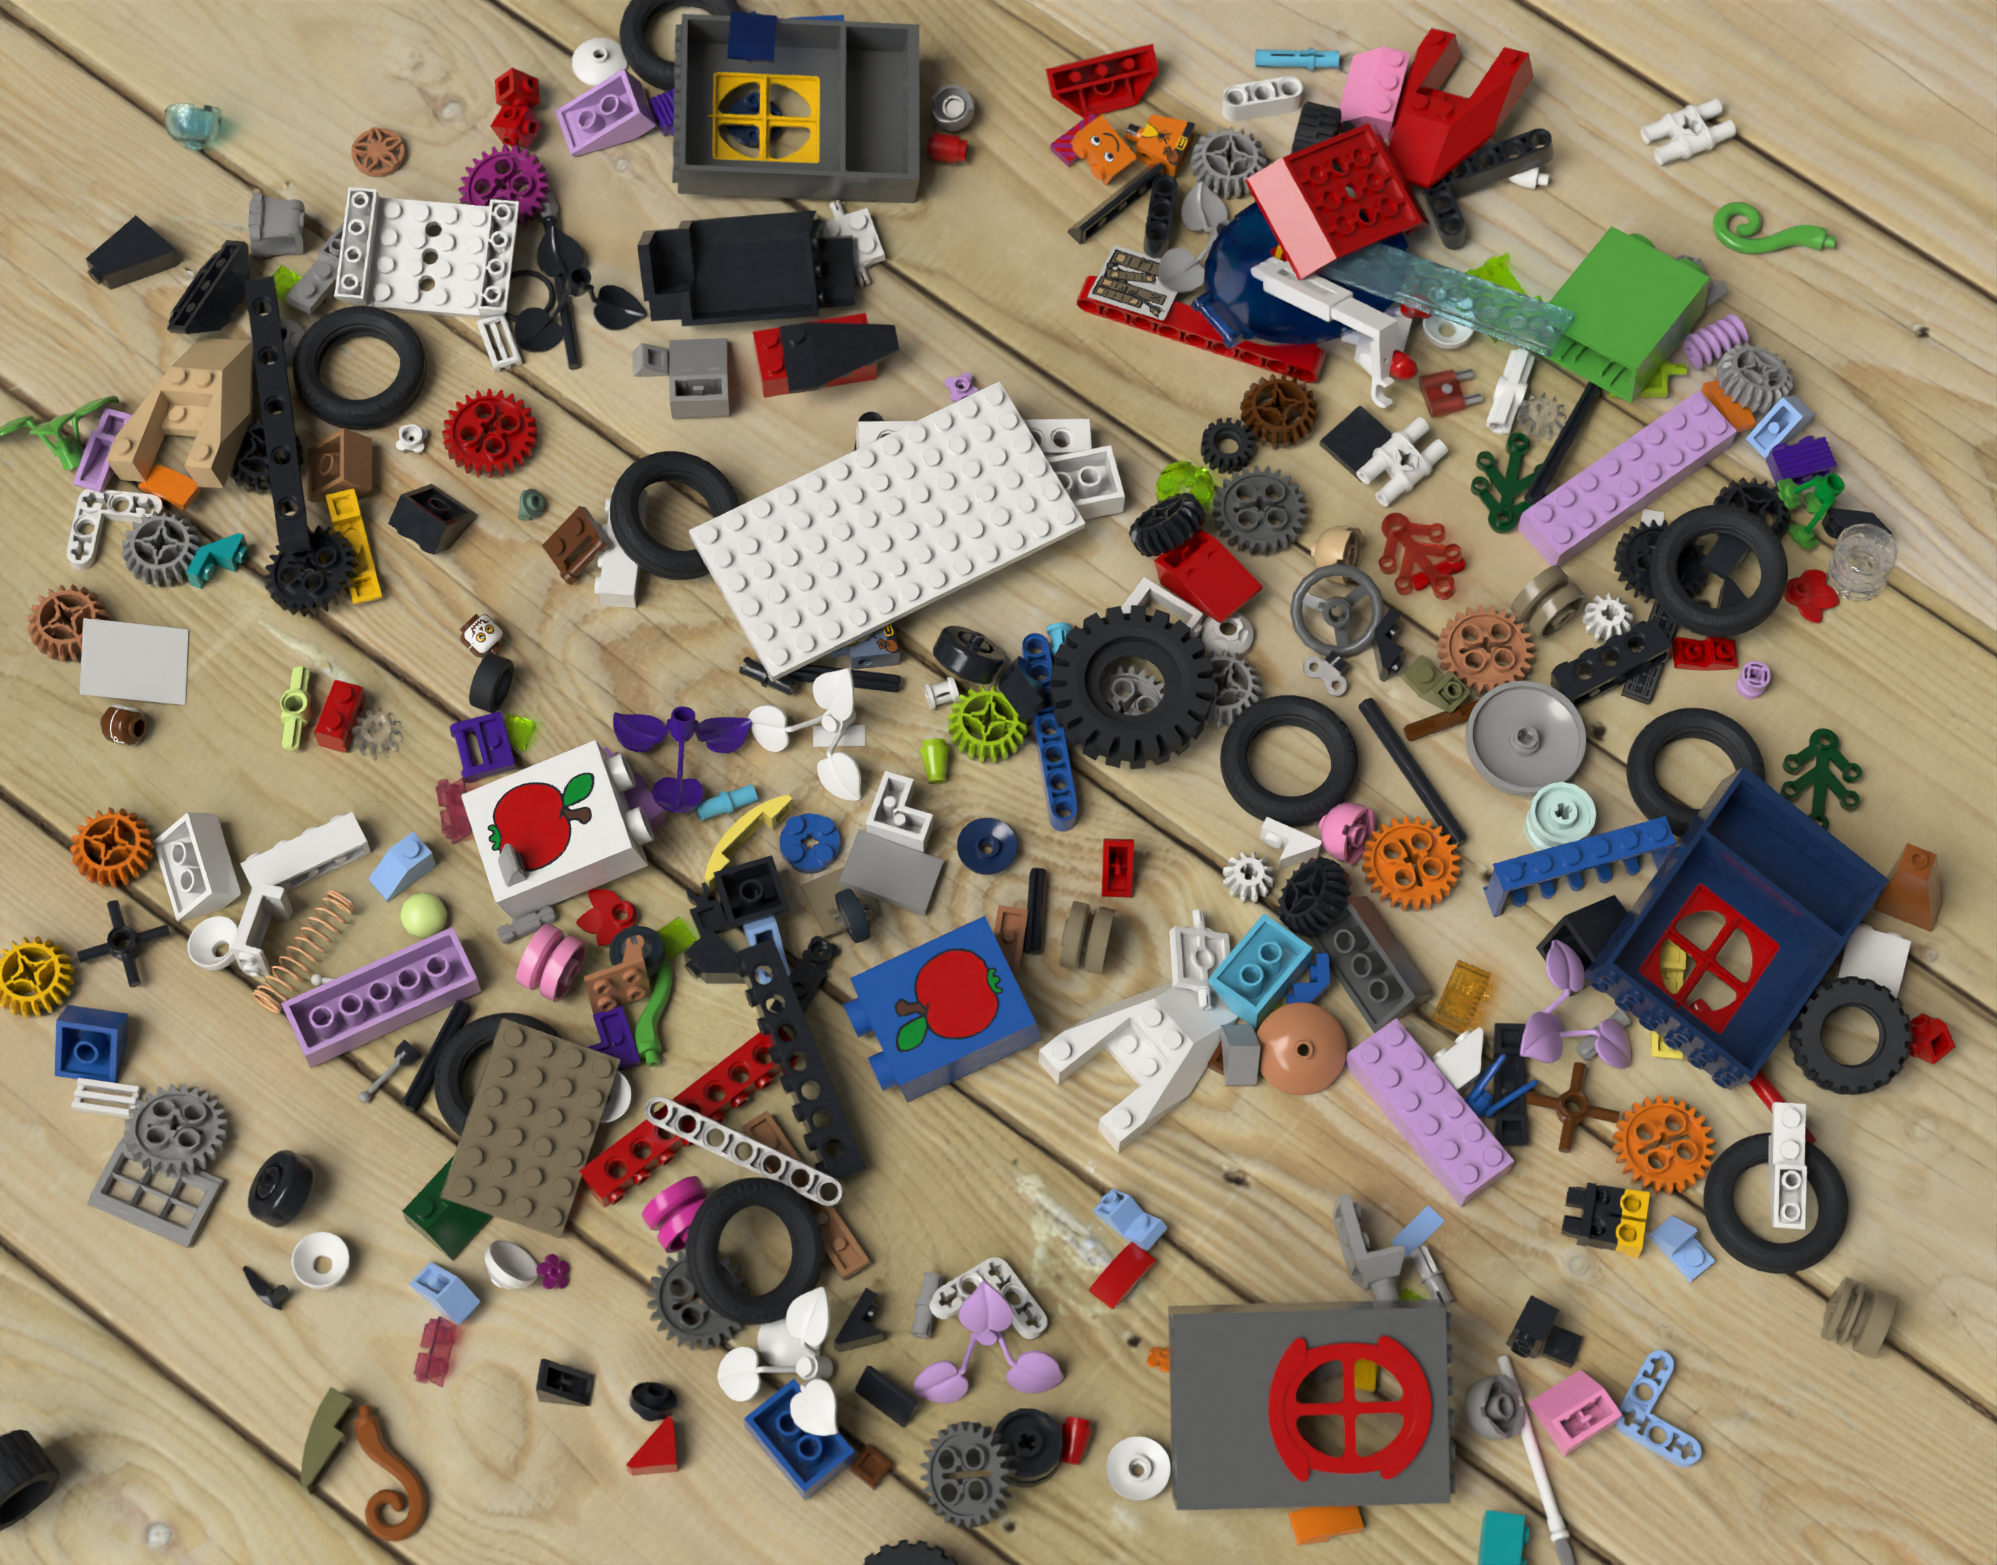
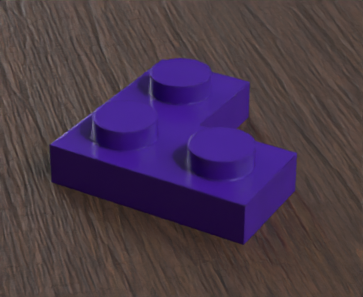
(616, 1038)

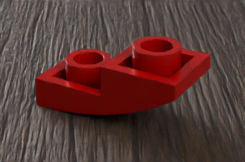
(1705, 655)
(1121, 1275)

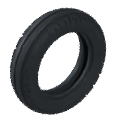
(633, 26)
(351, 323)
(625, 516)
(1721, 520)
(1297, 712)
(1677, 725)
(460, 1052)
(704, 1239)
(1749, 1248)

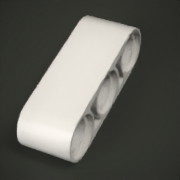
(1251, 107)

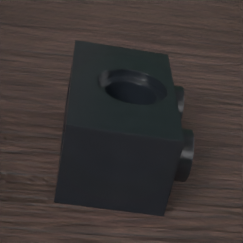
(1532, 1327)

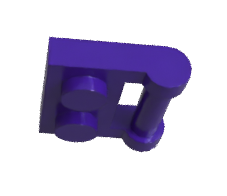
(492, 744)

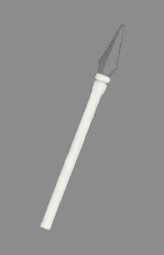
(1555, 1521)

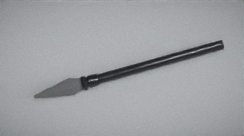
(549, 219)

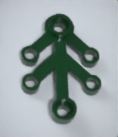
(1506, 487)
(1821, 774)

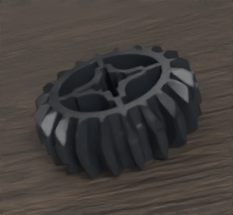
(252, 469)
(1758, 500)
(1167, 524)
(1314, 896)

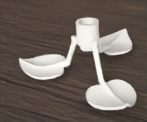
(836, 694)
(816, 1405)

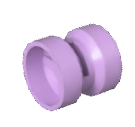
(1750, 686)

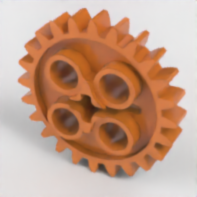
(1435, 856)
(1674, 1170)

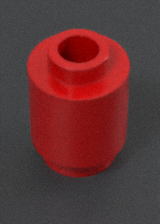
(947, 148)

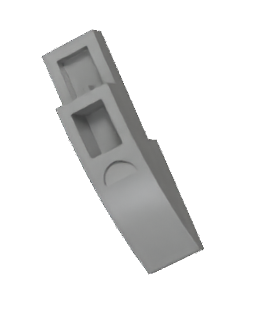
(320, 280)

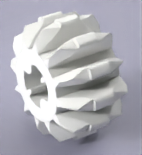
(1600, 610)
(1245, 888)

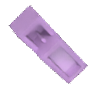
(94, 470)

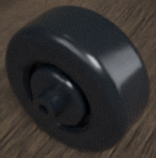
(969, 655)
(281, 1188)

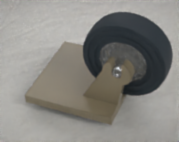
(840, 907)

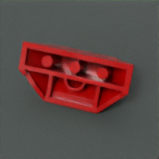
(1103, 81)

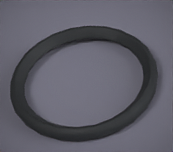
(544, 279)

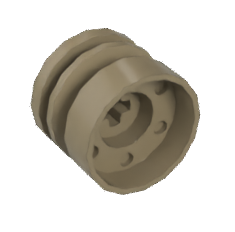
(1859, 1317)

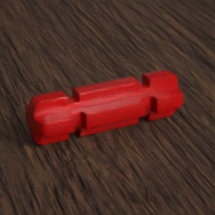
(1420, 580)

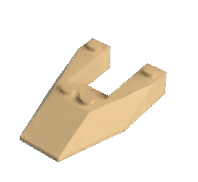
(200, 397)

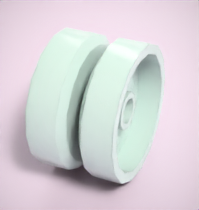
(1559, 816)

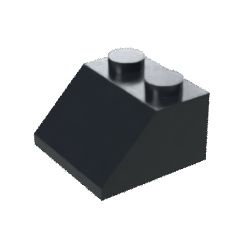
(431, 518)
(750, 891)

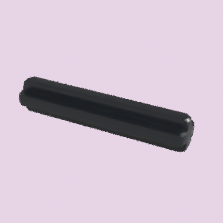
(1035, 908)

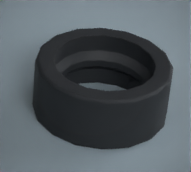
(491, 683)

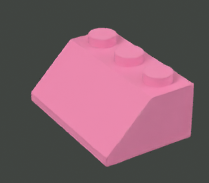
(1374, 88)

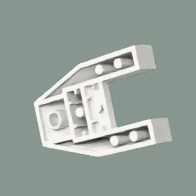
(1157, 1040)

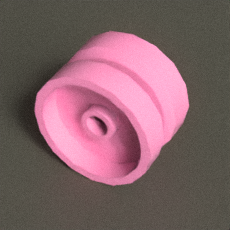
(551, 962)

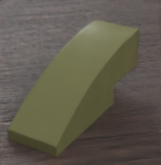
(325, 1438)

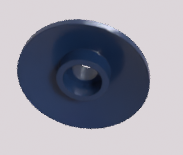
(987, 833)

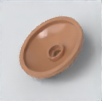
(1280, 1038)

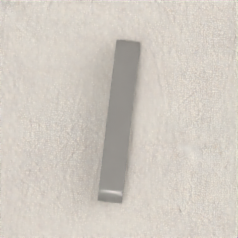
(731, 1144)

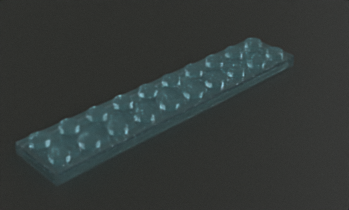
(1455, 297)

